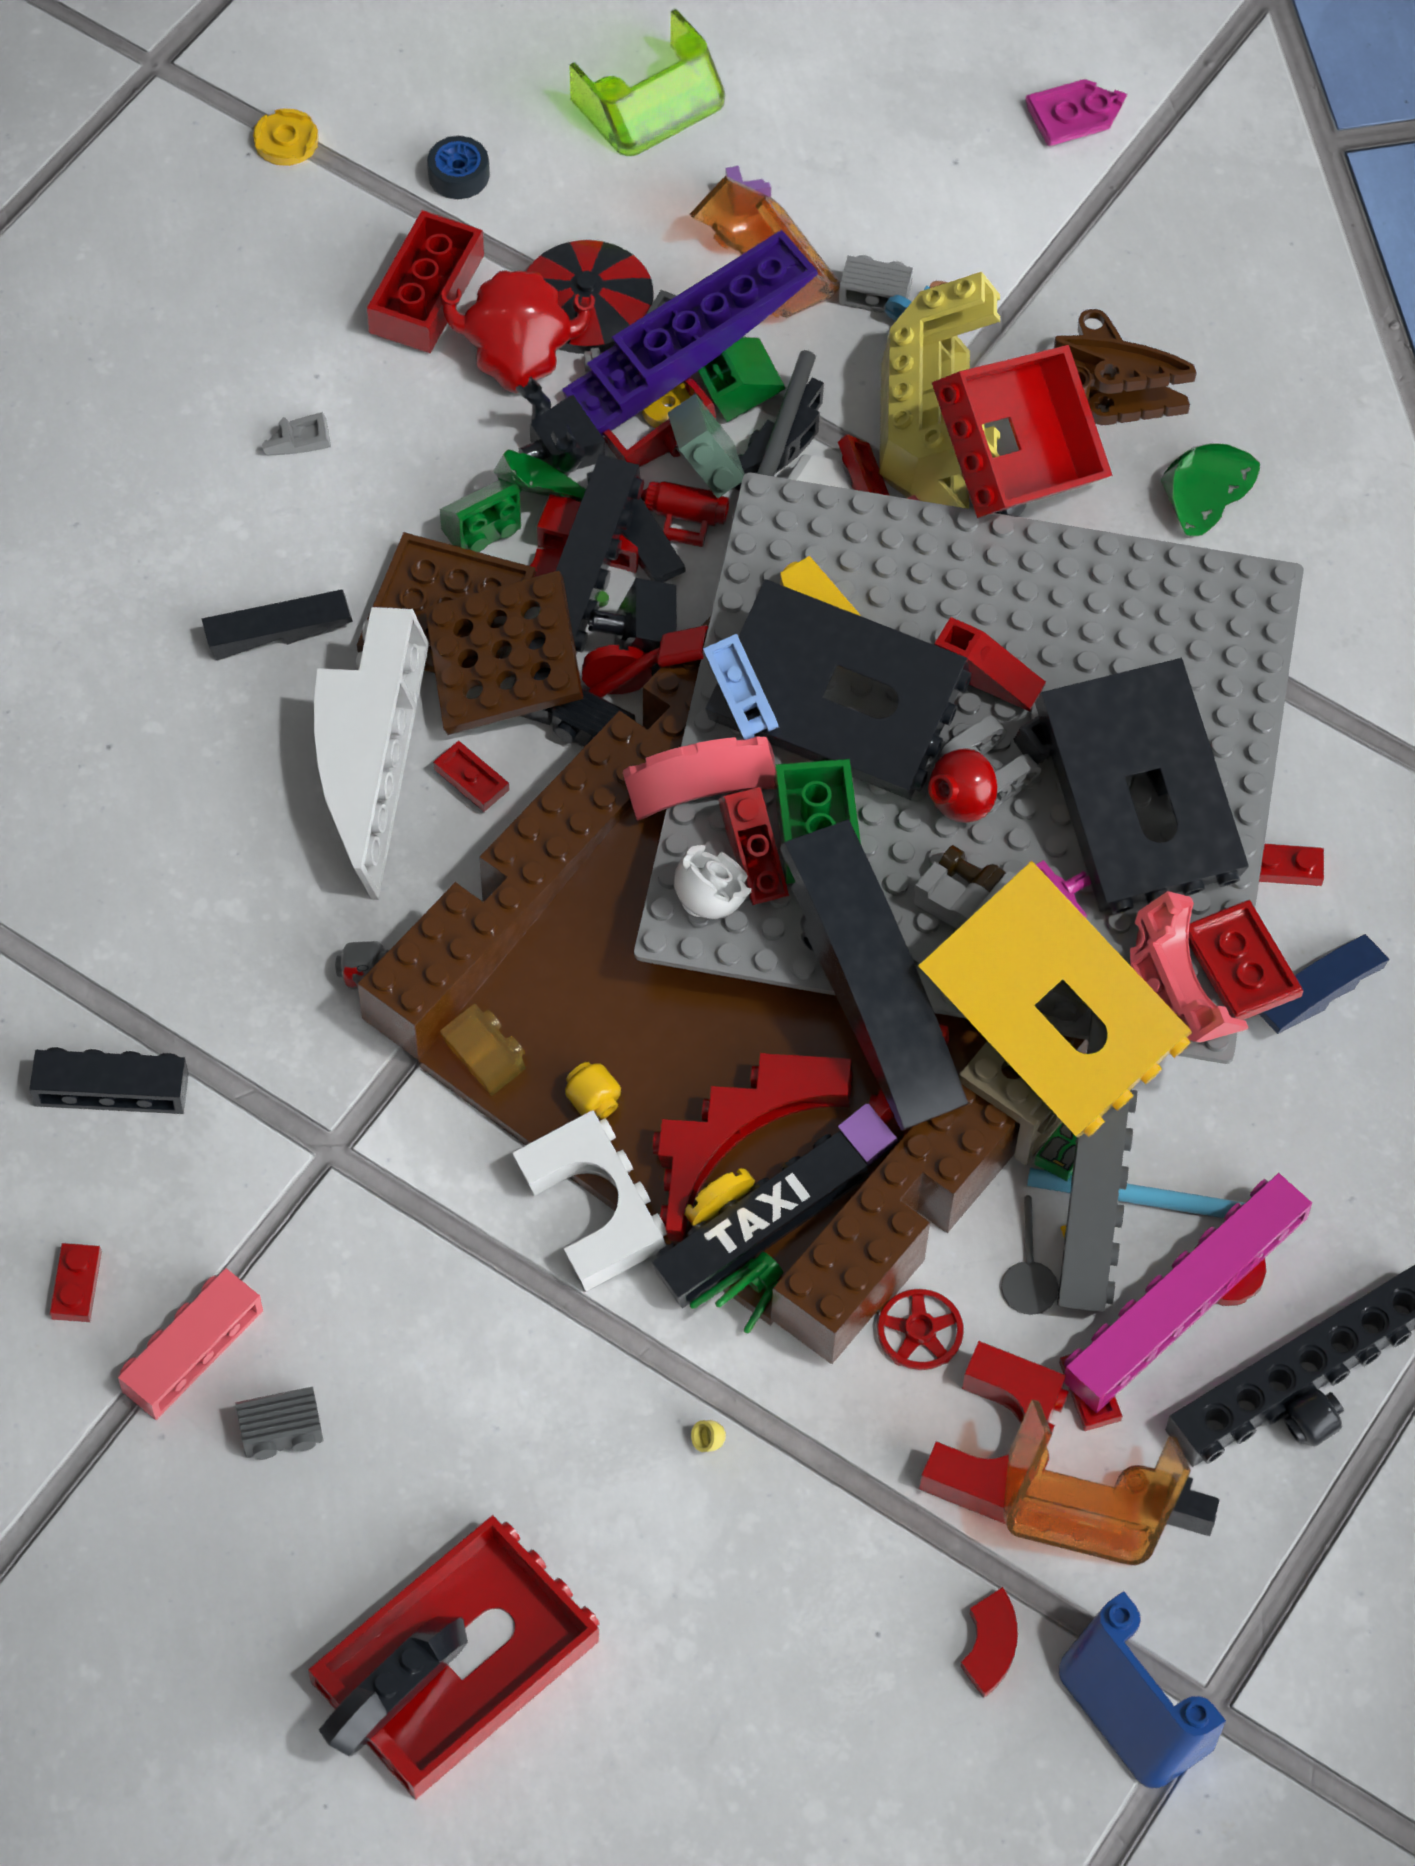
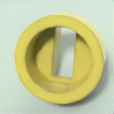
(708, 1435)

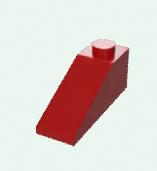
(557, 523)

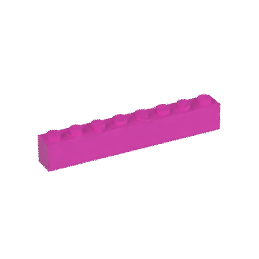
(1186, 1292)

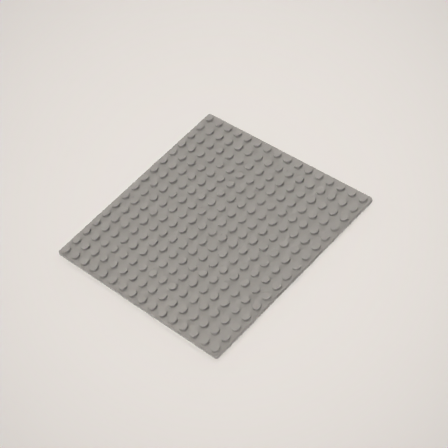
(1065, 607)

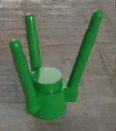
(759, 1274)

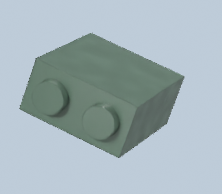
(706, 445)

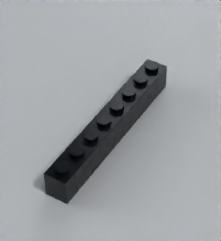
(591, 548)

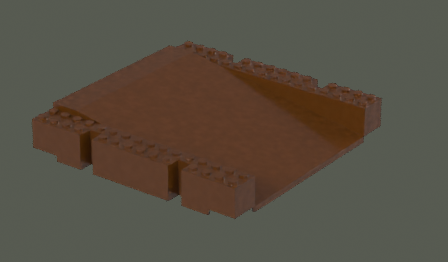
(563, 980)

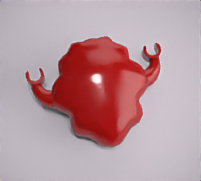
(516, 326)

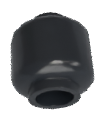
(1314, 1417)

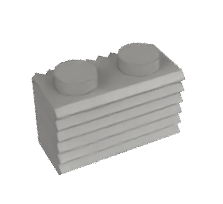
(872, 282)

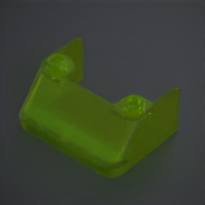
(658, 106)

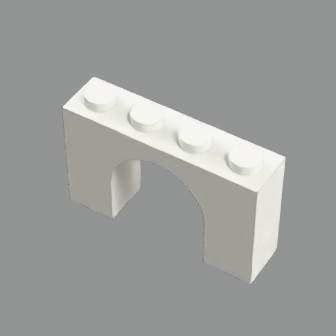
(586, 1148)

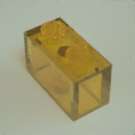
(484, 1049)

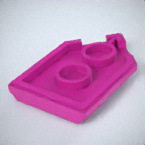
(1074, 110)

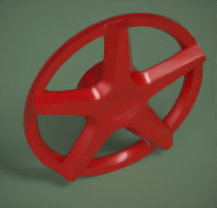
(920, 1330)

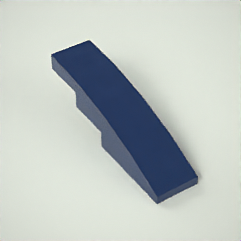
(1327, 980)

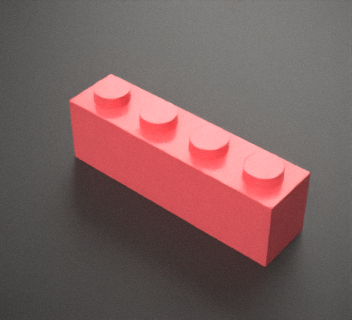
(190, 1343)

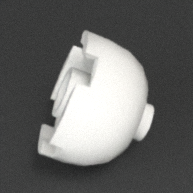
(710, 884)

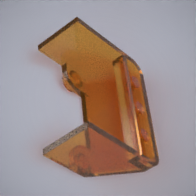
(747, 218)
(1085, 1515)

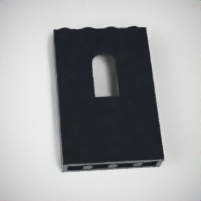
(794, 652)
(1126, 728)

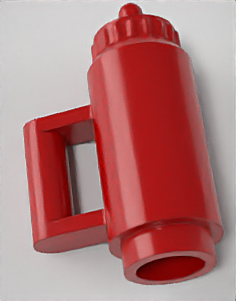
(685, 504)

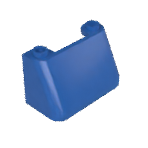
(1129, 1706)

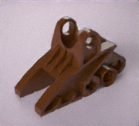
(1125, 374)

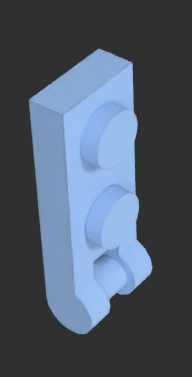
(740, 686)

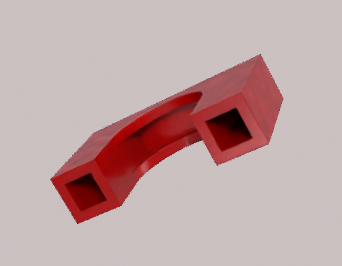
(1014, 1383)

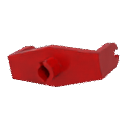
(658, 441)

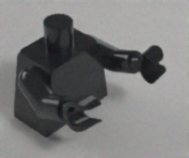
(562, 433)

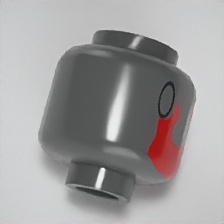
(358, 960)

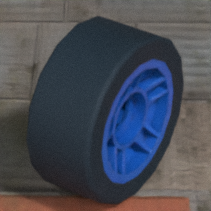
(458, 167)

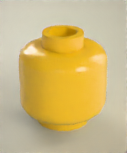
(593, 1089)

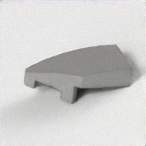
(299, 435)

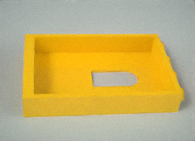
(1015, 956)

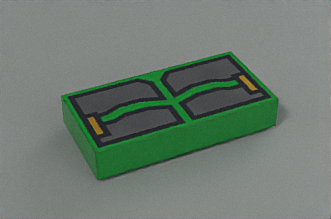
(1058, 1153)

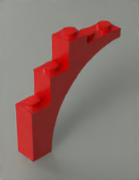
(695, 1148)

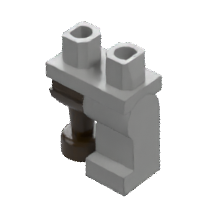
(950, 899)

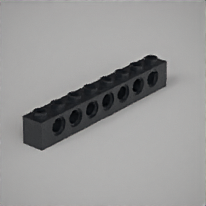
(1283, 1365)

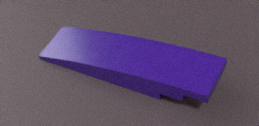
(689, 331)

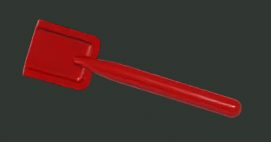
(674, 649)

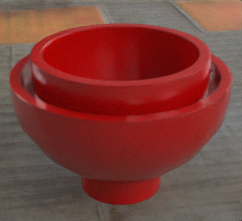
(963, 785)

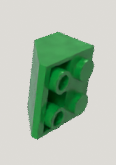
(741, 377)
(483, 516)

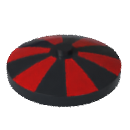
(610, 274)

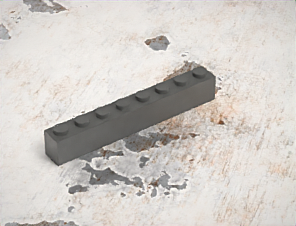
(1094, 1203)

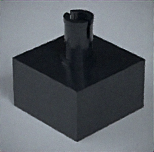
(641, 618)

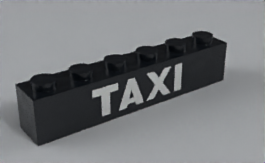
(760, 1218)

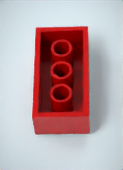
(408, 298)

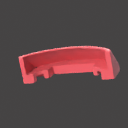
(699, 772)
(1166, 966)

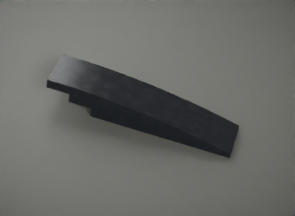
(873, 973)

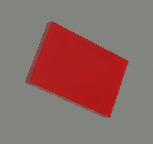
(1242, 961)

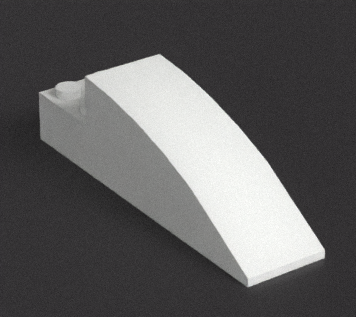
(365, 736)

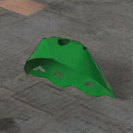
(544, 477)
(1201, 483)

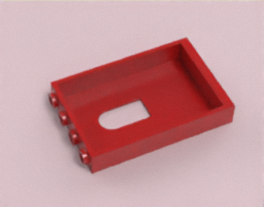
(1048, 419)
(451, 1713)

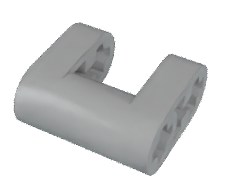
(983, 738)

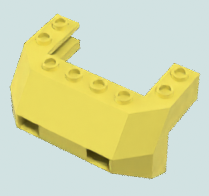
(919, 350)

